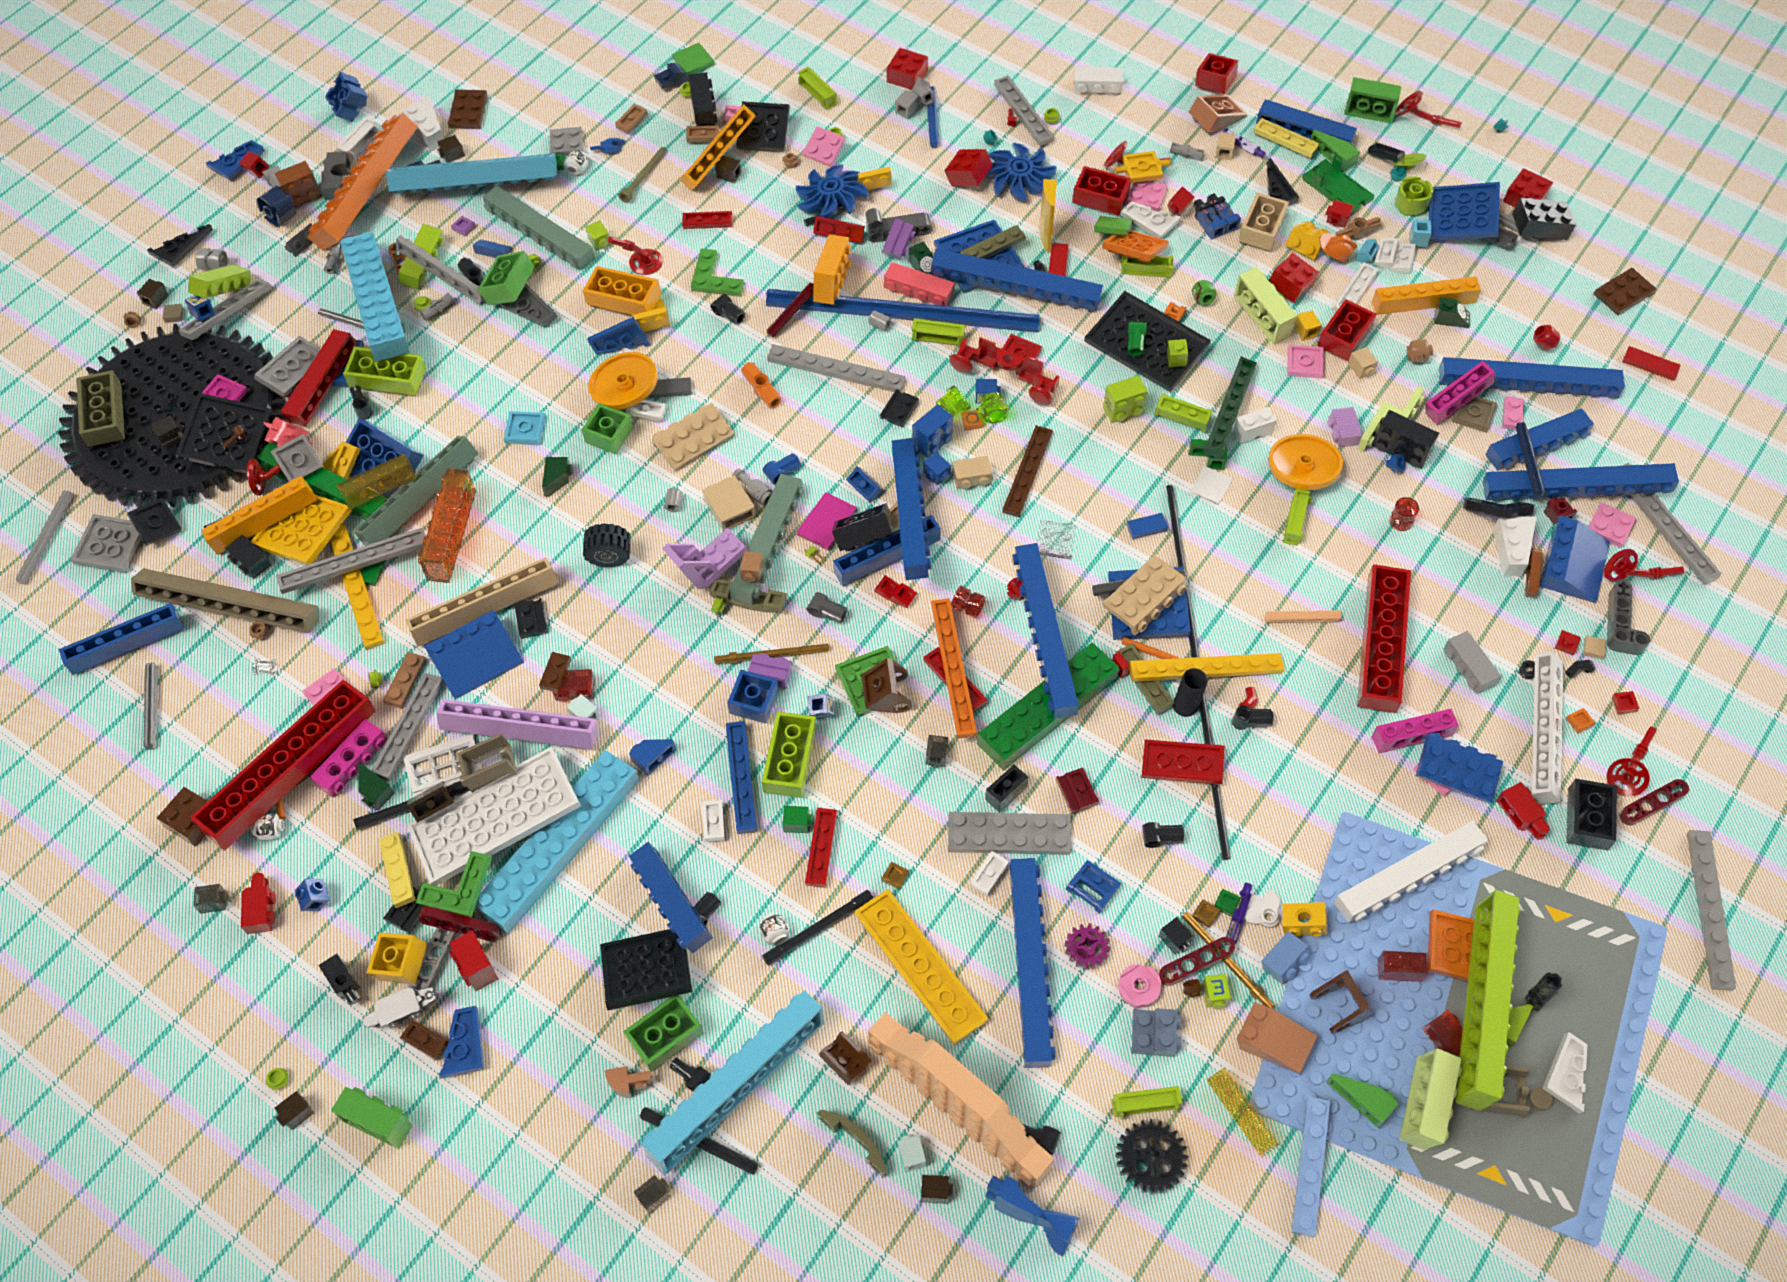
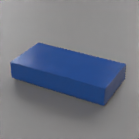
(1147, 525)

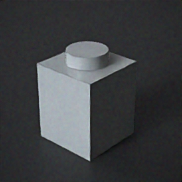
(906, 104)

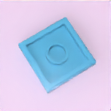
(524, 428)

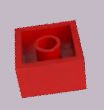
(906, 68)
(1216, 73)
(968, 167)
(1527, 186)
(1293, 277)
(472, 961)

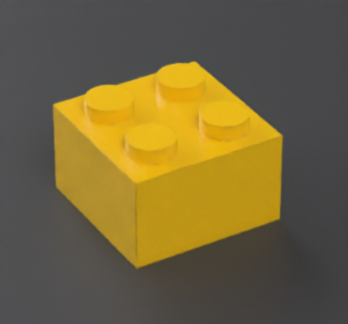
(397, 958)

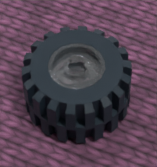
(606, 545)

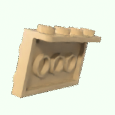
(692, 436)
(1146, 594)

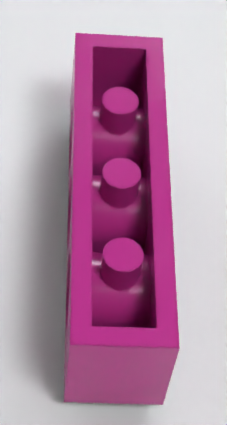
(1459, 392)
(1411, 730)
(338, 760)

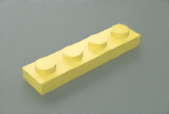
(1286, 138)
(397, 869)

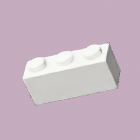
(1098, 80)

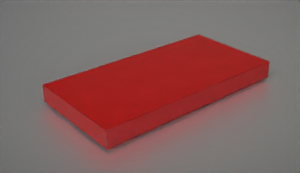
(1183, 761)

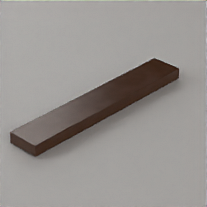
(1027, 471)

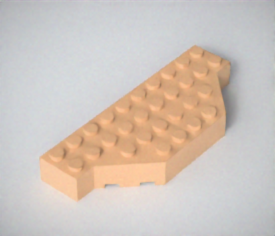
(962, 1097)

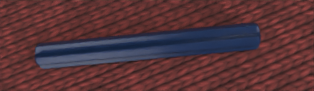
(1530, 460)

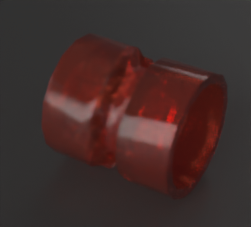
(1404, 514)
(974, 600)

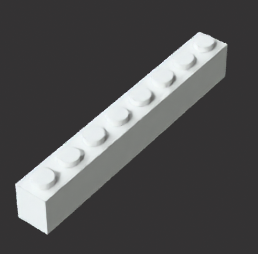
(1410, 872)

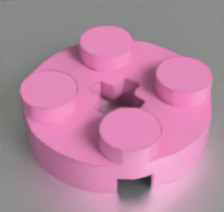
(1135, 997)

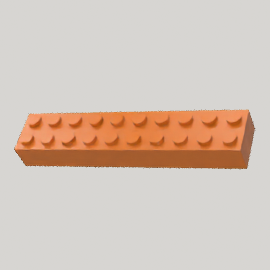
(361, 182)

